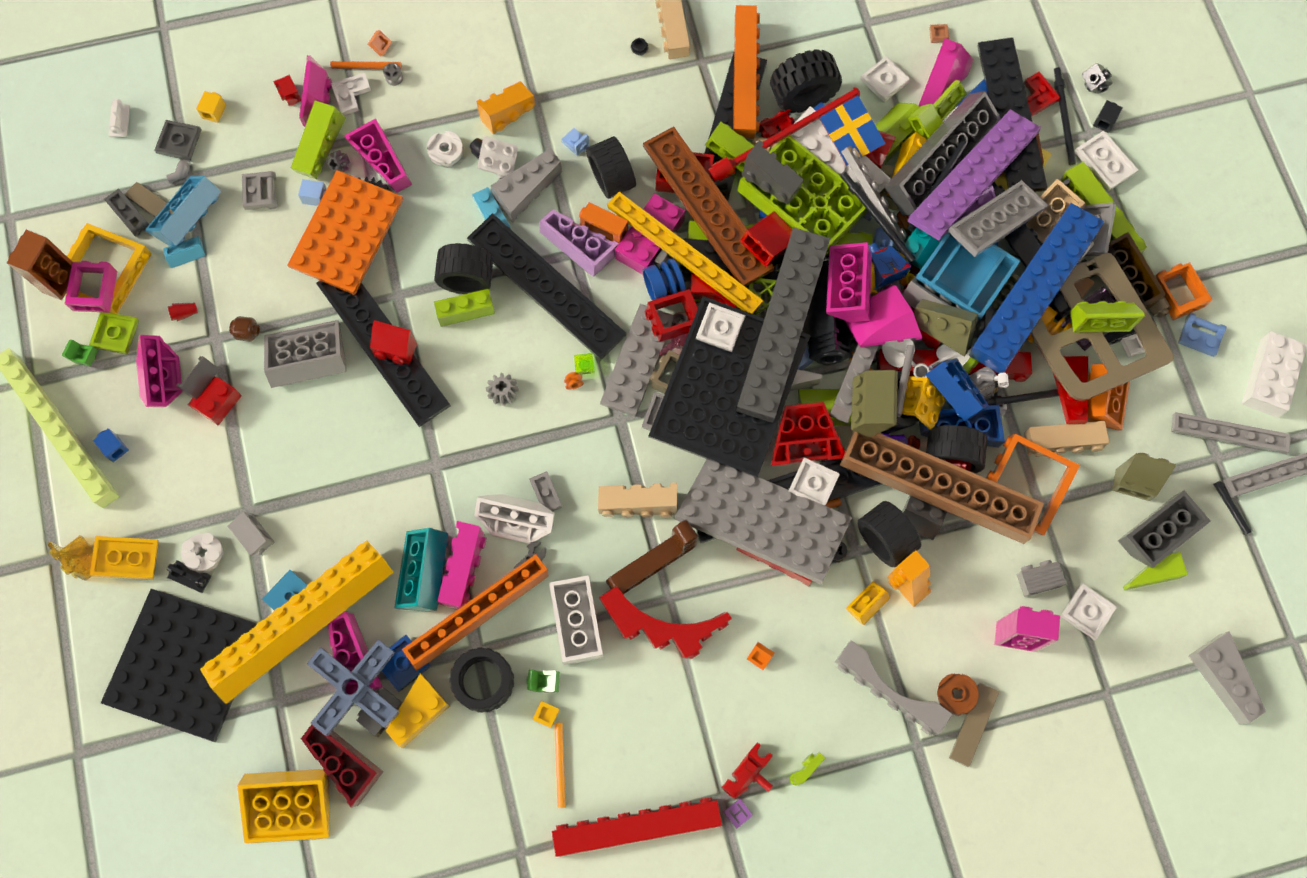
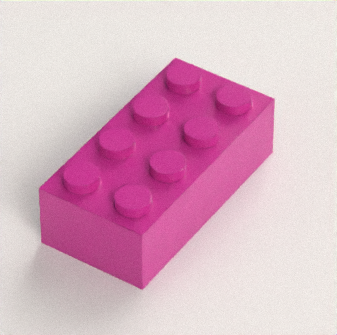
(636, 249)
(1027, 629)

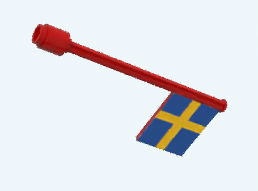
(843, 120)

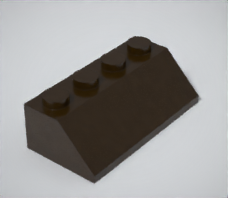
(1136, 270)

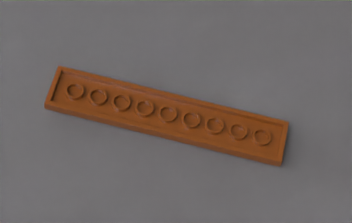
(705, 204)

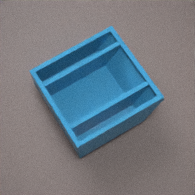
(965, 278)

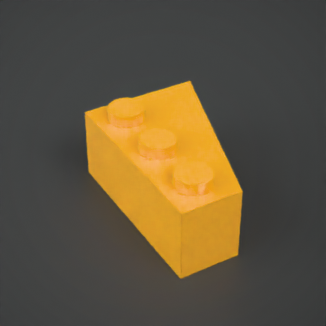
(505, 107)

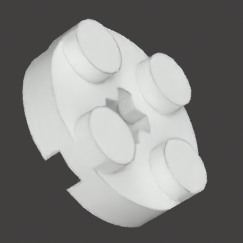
(449, 157)
(193, 545)

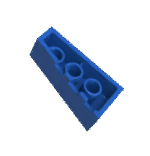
(987, 421)

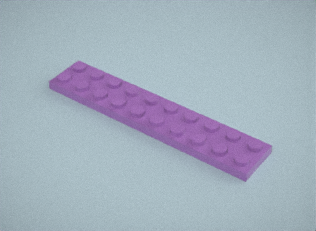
(974, 175)

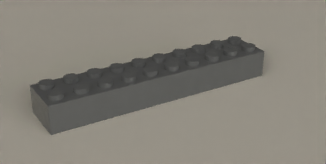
(783, 325)

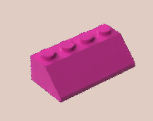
(849, 282)

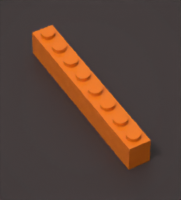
(745, 68)
(475, 612)

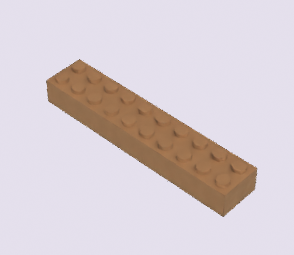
(943, 485)

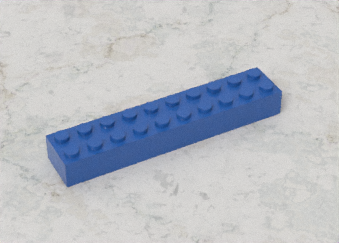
(1036, 289)

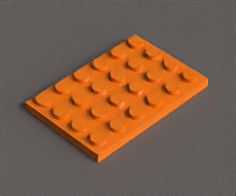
(345, 232)

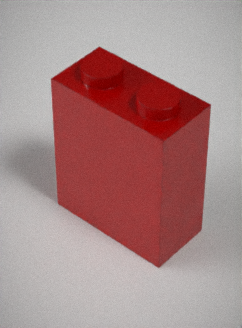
(767, 239)

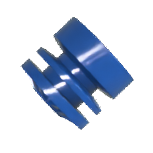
(666, 281)

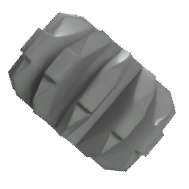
(507, 393)

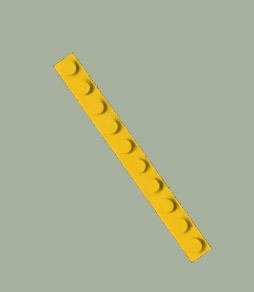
(685, 254)

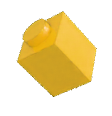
(211, 106)

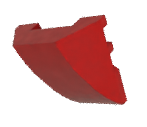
(806, 433)

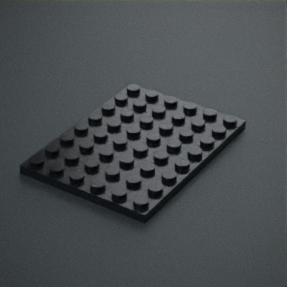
(704, 395)

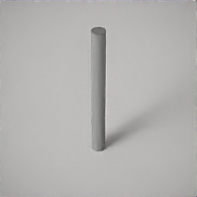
(904, 379)

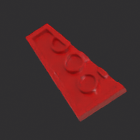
(1074, 410)

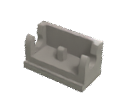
(250, 533)

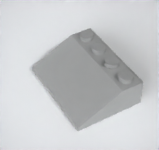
(304, 354)

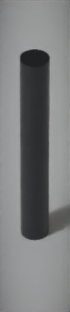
(1232, 507)

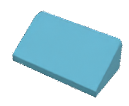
(185, 252)

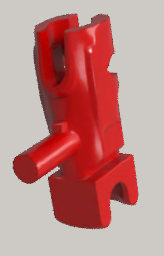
(748, 772)

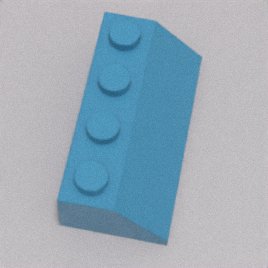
(187, 207)

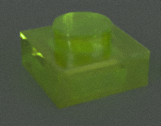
(584, 363)

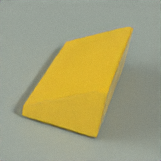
(868, 602)

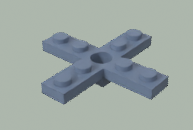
(365, 696)

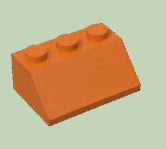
(1109, 405)

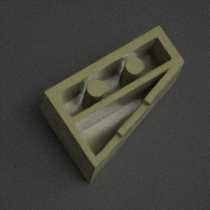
(947, 324)

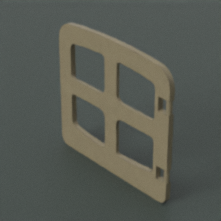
(1156, 349)

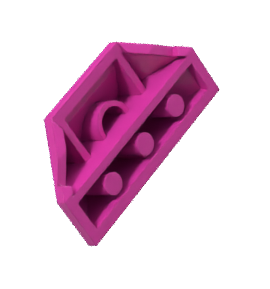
(315, 88)
(157, 372)

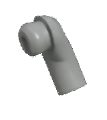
(180, 172)

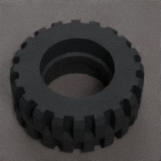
(806, 80)

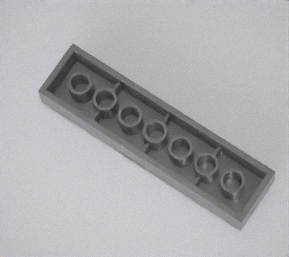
(916, 178)

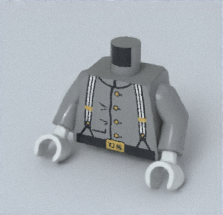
(988, 383)

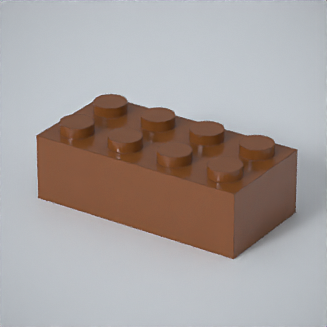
(41, 264)

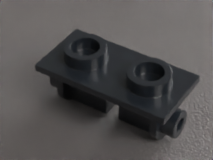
(180, 573)

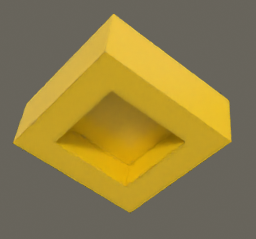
(546, 714)

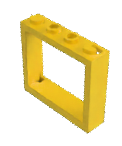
(130, 272)

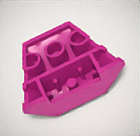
(888, 320)

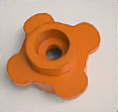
(573, 381)

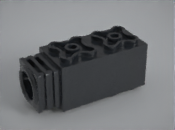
(829, 336)

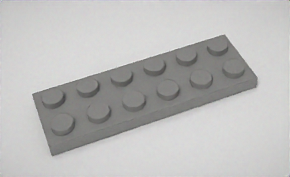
(997, 218)
(635, 364)

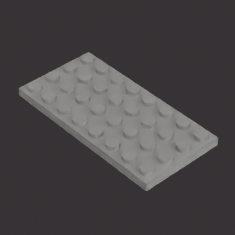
(764, 520)

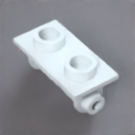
(119, 119)

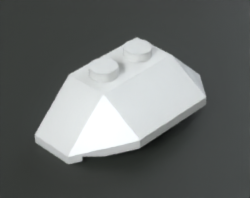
(514, 517)

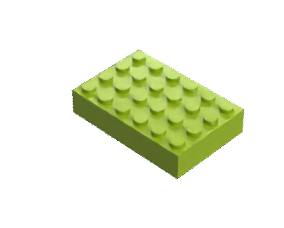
(821, 204)

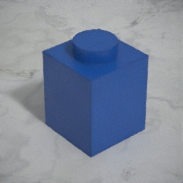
(110, 445)

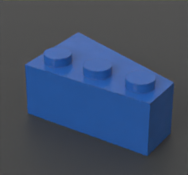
(958, 388)

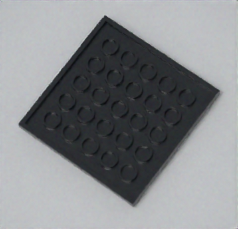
(163, 662)

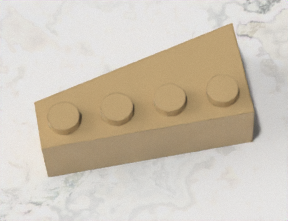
(638, 500)

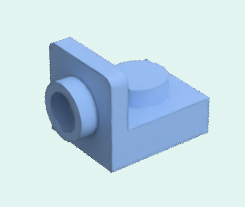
(576, 141)

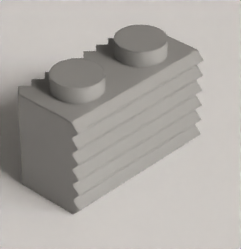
(1041, 578)

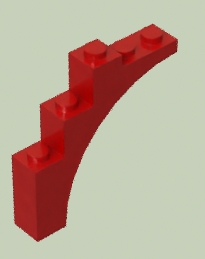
(684, 636)

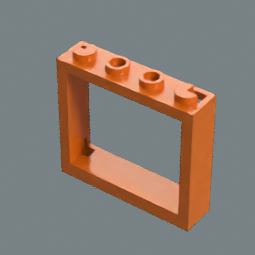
(1061, 488)

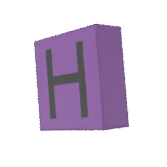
(738, 813)

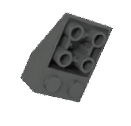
(924, 516)

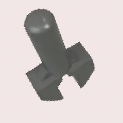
(531, 547)

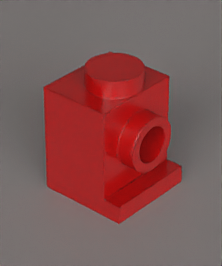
(287, 90)

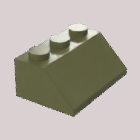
(874, 401)

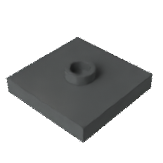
(178, 140)

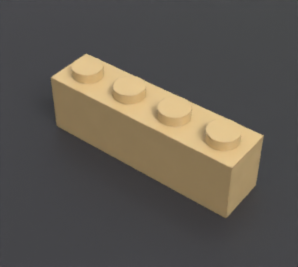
(673, 28)
(1068, 437)

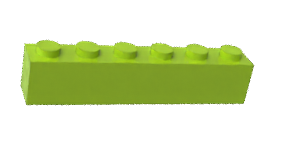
(1091, 191)

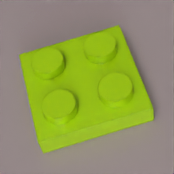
(114, 332)

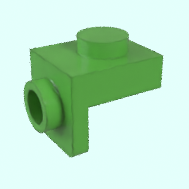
(80, 353)
(543, 681)

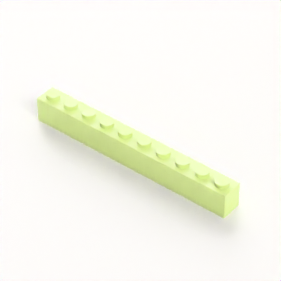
(56, 429)

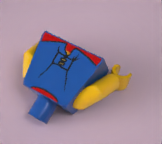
(888, 267)

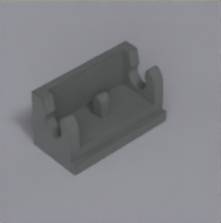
(199, 378)

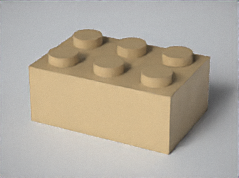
(1058, 199)

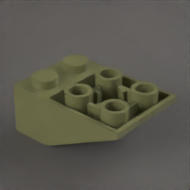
(1142, 476)

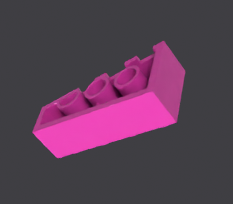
(377, 151)

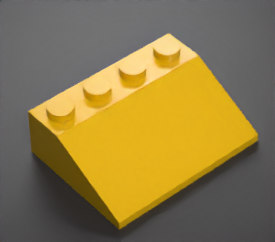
(284, 805)

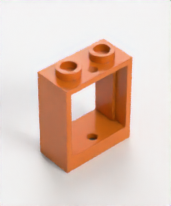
(603, 222)
(1195, 285)

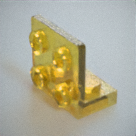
(74, 557)

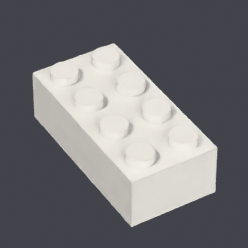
(1274, 374)
(576, 620)

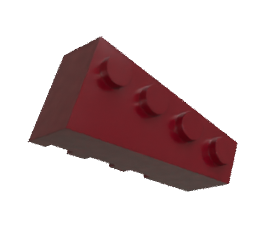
(343, 764)

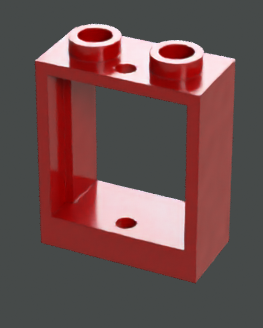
(651, 314)

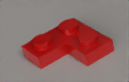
(1042, 93)

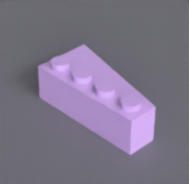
(579, 243)

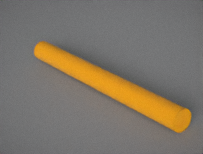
(560, 774)

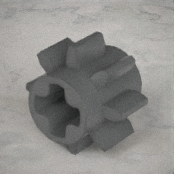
(338, 161)

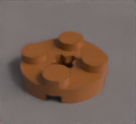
(969, 695)

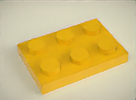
(124, 557)

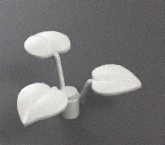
(895, 355)

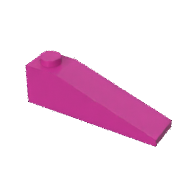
(951, 65)

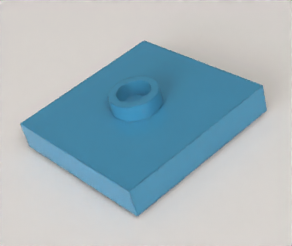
(283, 590)

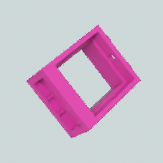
(100, 304)

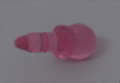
(675, 343)

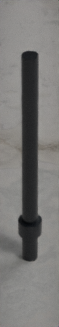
(1059, 85)
(948, 168)
(855, 188)
(999, 400)

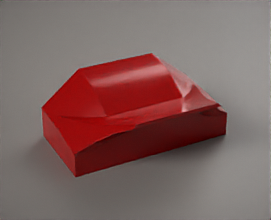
(879, 155)

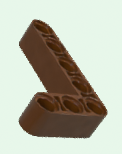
(681, 542)

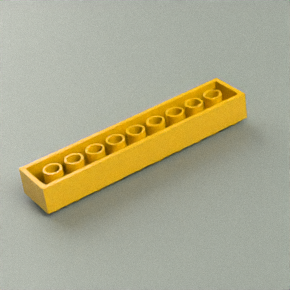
(295, 621)

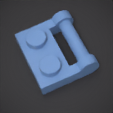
(1199, 339)

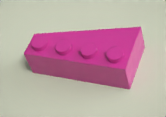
(462, 565)
(349, 647)

